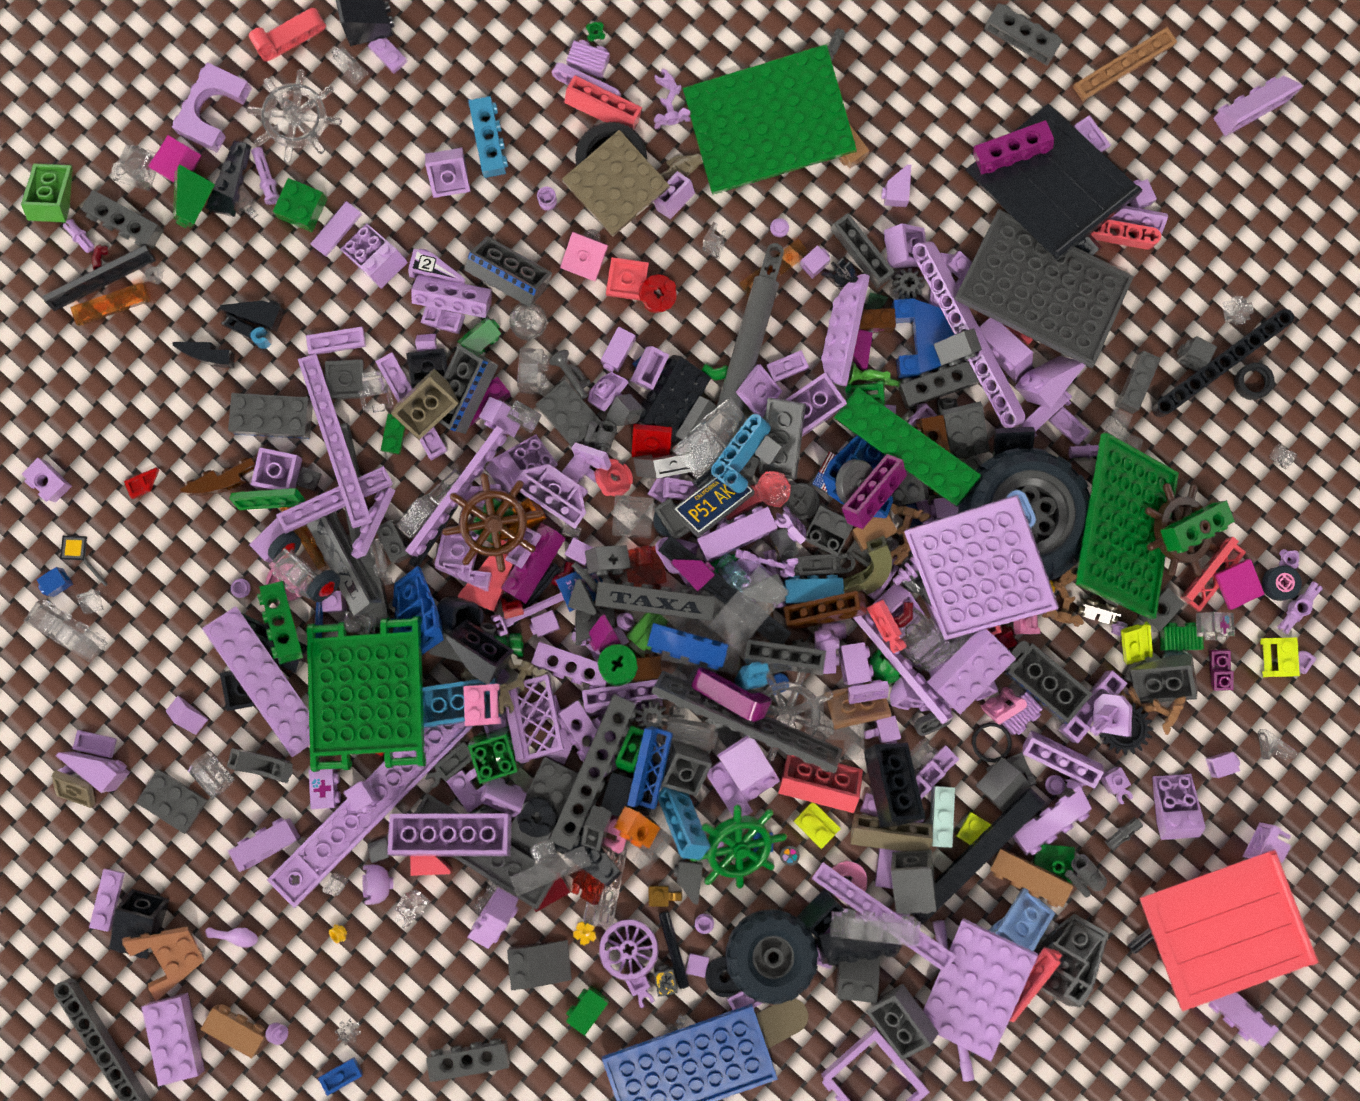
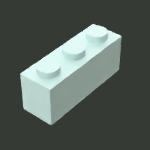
(942, 815)

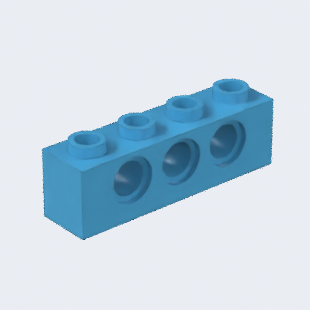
(479, 109)
(683, 823)

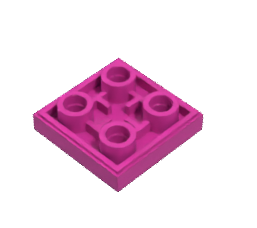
(171, 155)
(1239, 584)

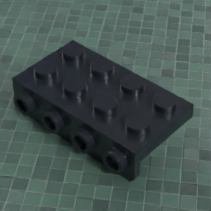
(674, 394)

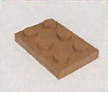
(848, 714)

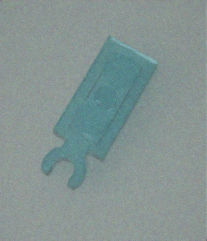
(732, 572)

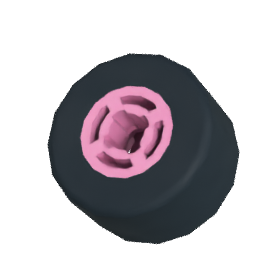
(1274, 586)

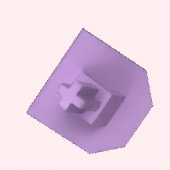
(606, 390)
(1112, 715)

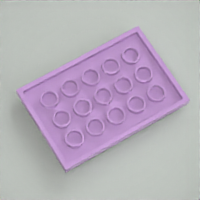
(979, 989)

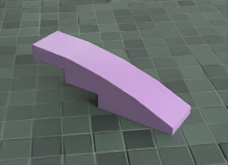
(935, 770)

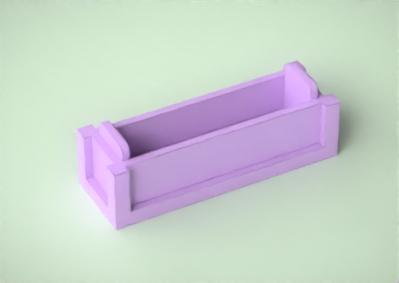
(1044, 413)

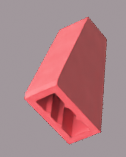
(491, 598)

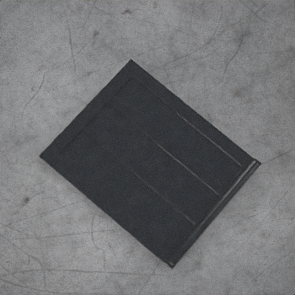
(1061, 192)

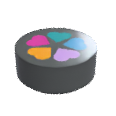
(789, 855)

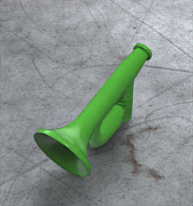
(871, 375)

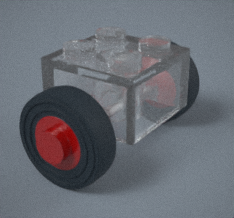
(297, 573)

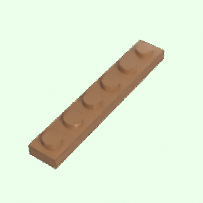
(1125, 64)

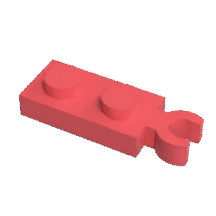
(886, 625)

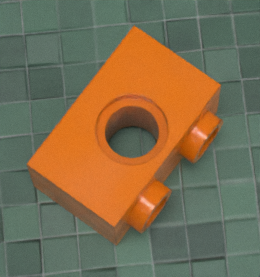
(637, 828)

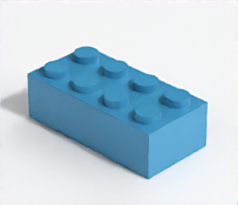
(445, 703)

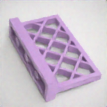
(517, 726)

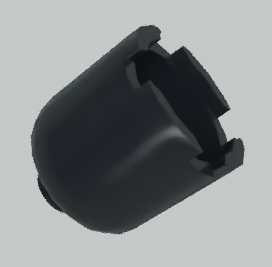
(455, 610)

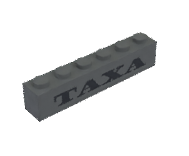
(337, 552)
(655, 601)

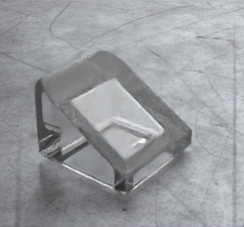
(90, 601)
(335, 884)

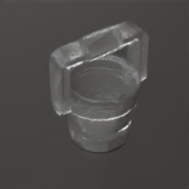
(374, 385)

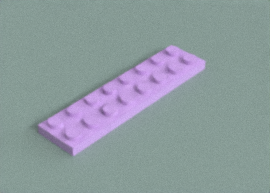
(261, 679)

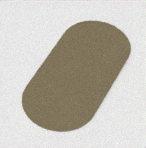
(782, 1021)

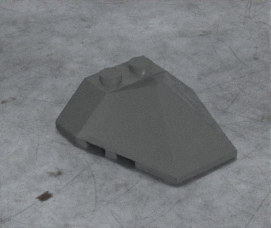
(1081, 953)

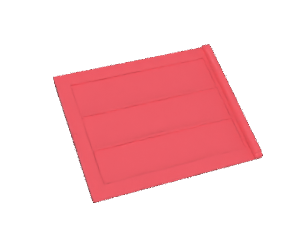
(1228, 930)

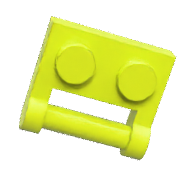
(1286, 656)

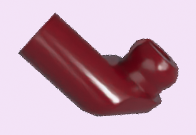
(96, 257)
(567, 570)
(907, 615)

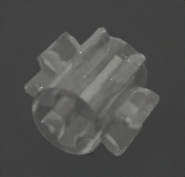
(341, 1032)

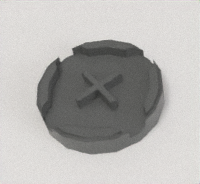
(803, 501)

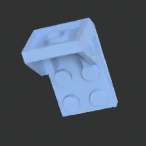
(1024, 921)

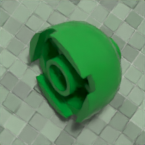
(883, 668)

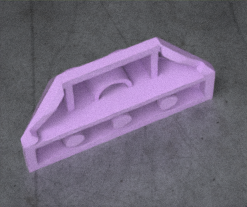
(553, 492)

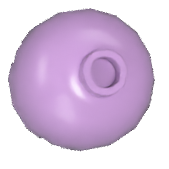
(376, 884)

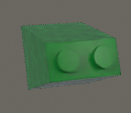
(189, 196)

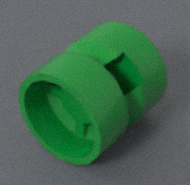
(514, 641)

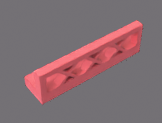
(1209, 570)
(1043, 968)

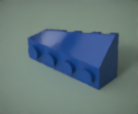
(688, 645)

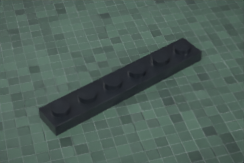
(99, 278)

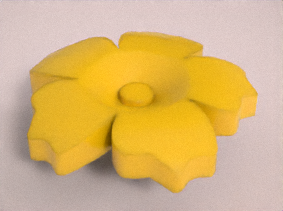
(584, 932)

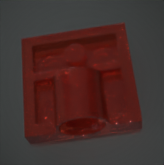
(645, 567)

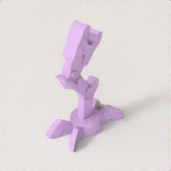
(671, 117)
(787, 565)

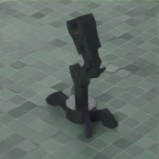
(843, 275)

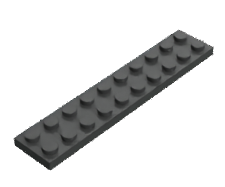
(767, 730)

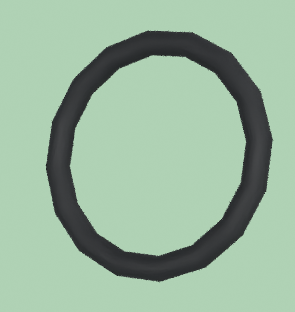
(992, 725)

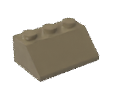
(425, 404)

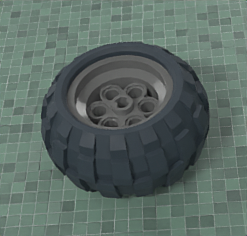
(1049, 482)

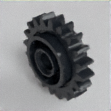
(1138, 733)

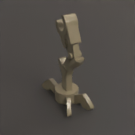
(525, 668)

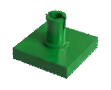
(1055, 859)

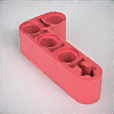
(287, 35)
(1122, 238)

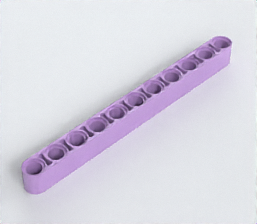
(967, 322)

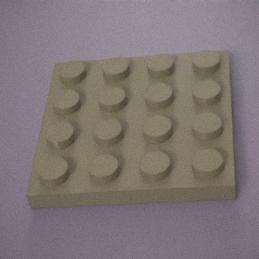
(615, 183)

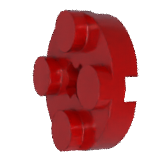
(666, 287)

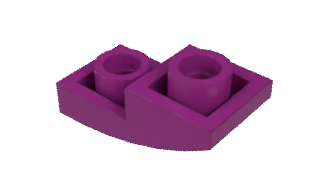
(1220, 670)

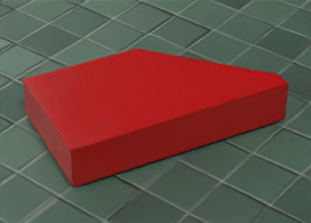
(141, 483)
(512, 609)

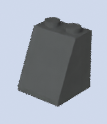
(913, 882)

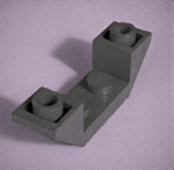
(659, 467)

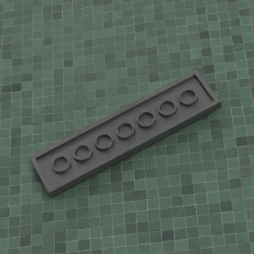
(495, 868)

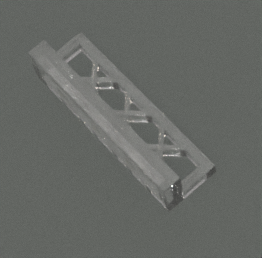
(594, 913)

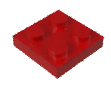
(651, 440)

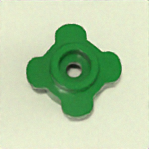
(595, 26)

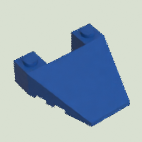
(929, 328)

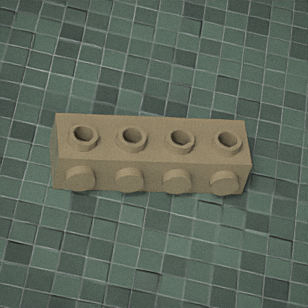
(906, 837)

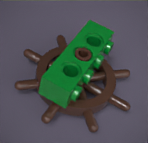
(1188, 530)

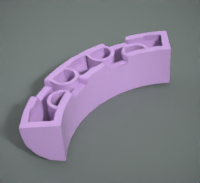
(904, 696)

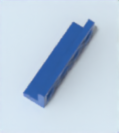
(643, 764)

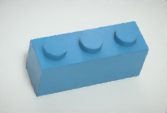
(812, 588)

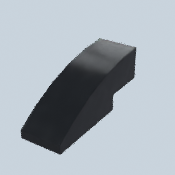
(207, 353)

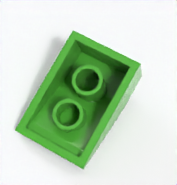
(48, 193)

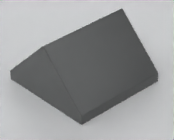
(1003, 784)

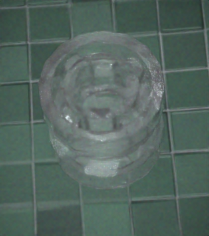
(1282, 456)

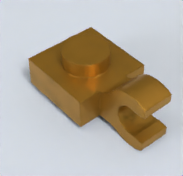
(660, 896)

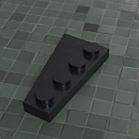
(226, 186)
(602, 865)

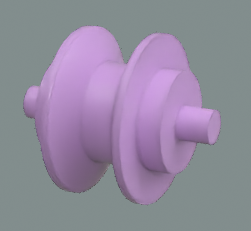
(276, 1033)

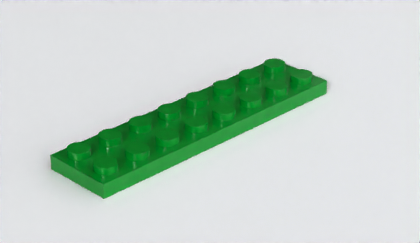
(899, 439)

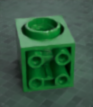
(493, 754)

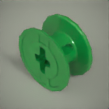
(622, 674)

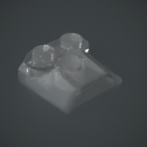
(133, 167)

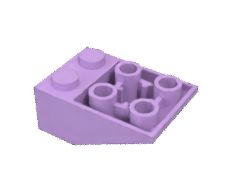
(374, 255)
(508, 465)
(1177, 807)

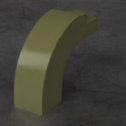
(876, 573)

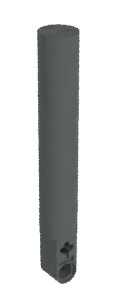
(752, 327)

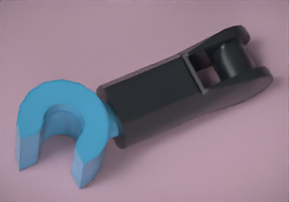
(247, 331)

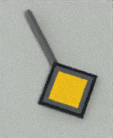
(75, 549)

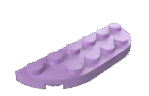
(844, 330)

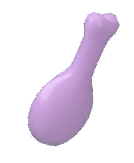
(239, 936)

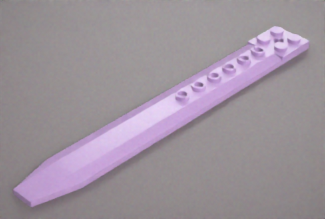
(347, 828)

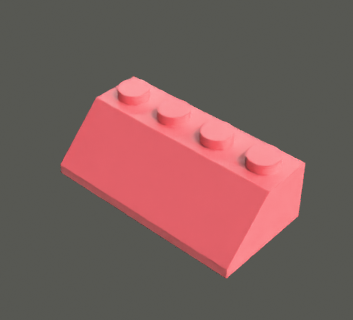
(815, 785)

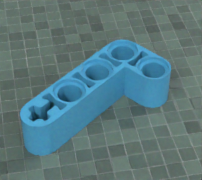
(738, 453)

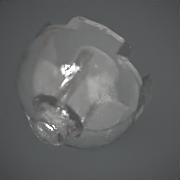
(533, 324)

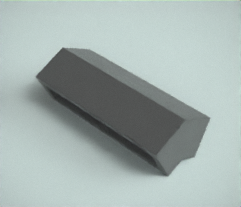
(698, 412)

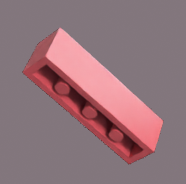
(601, 103)

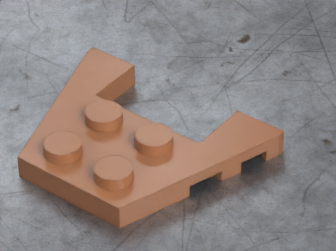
(175, 952)

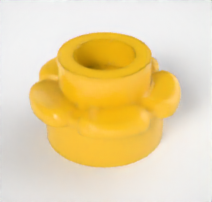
(338, 933)

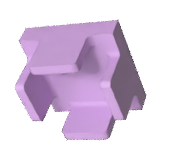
(1267, 839)

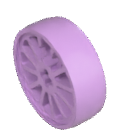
(605, 955)

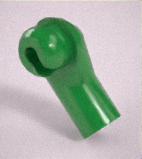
(715, 374)

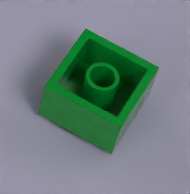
(300, 205)

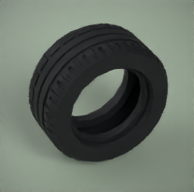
(601, 133)

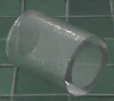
(571, 532)

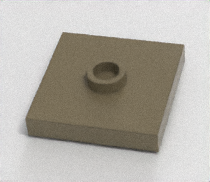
(73, 789)

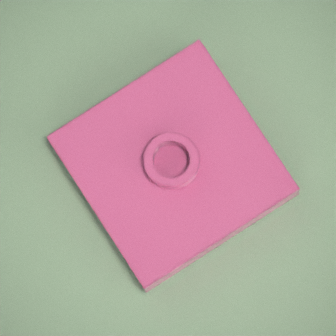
(584, 256)

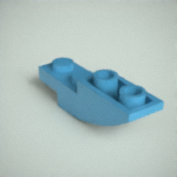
(752, 676)

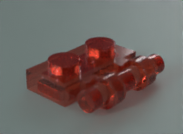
(591, 887)

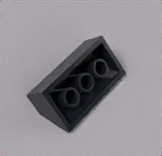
(894, 784)

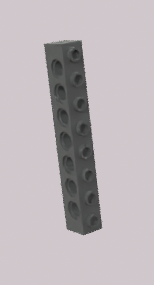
(560, 834)

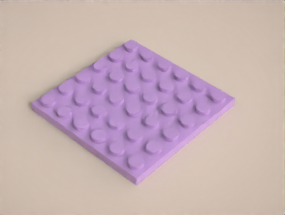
(981, 568)

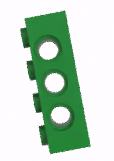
(276, 594)

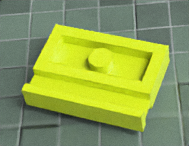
(1136, 643)
(816, 825)
(972, 828)

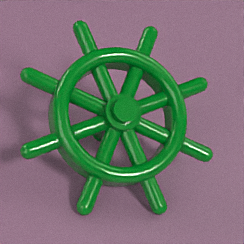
(739, 846)

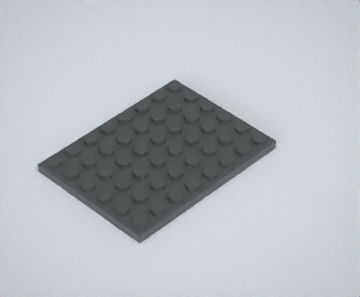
(1053, 301)

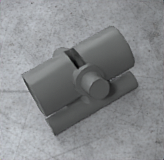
(600, 439)
(1086, 875)

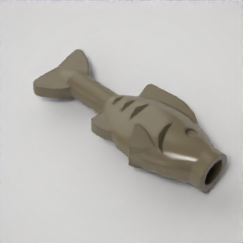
(682, 164)

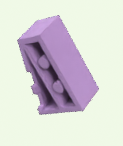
(264, 844)
(494, 918)
(1245, 1018)

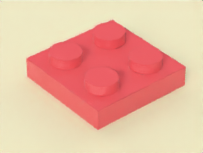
(625, 278)

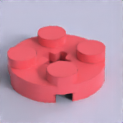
(608, 485)

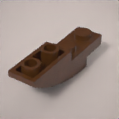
(214, 483)

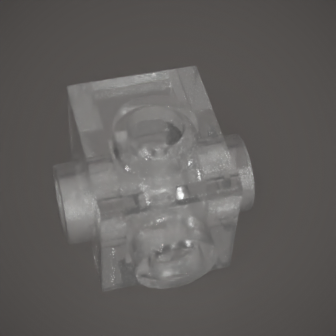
(1230, 310)

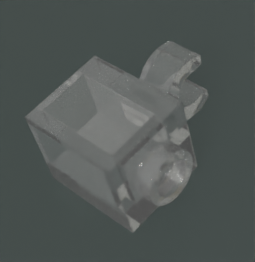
(411, 907)

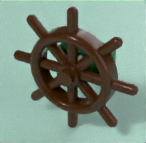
(492, 522)

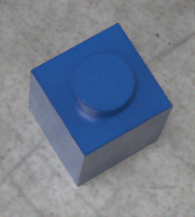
(54, 582)

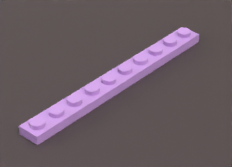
(334, 441)

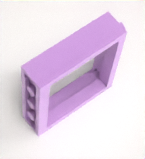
(855, 1050)

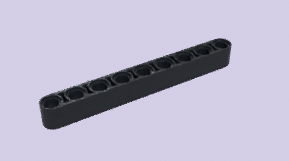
(1231, 359)
(984, 848)

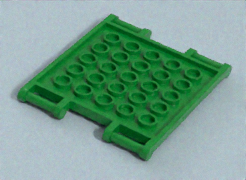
(365, 694)

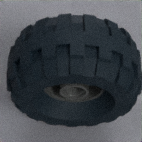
(793, 960)

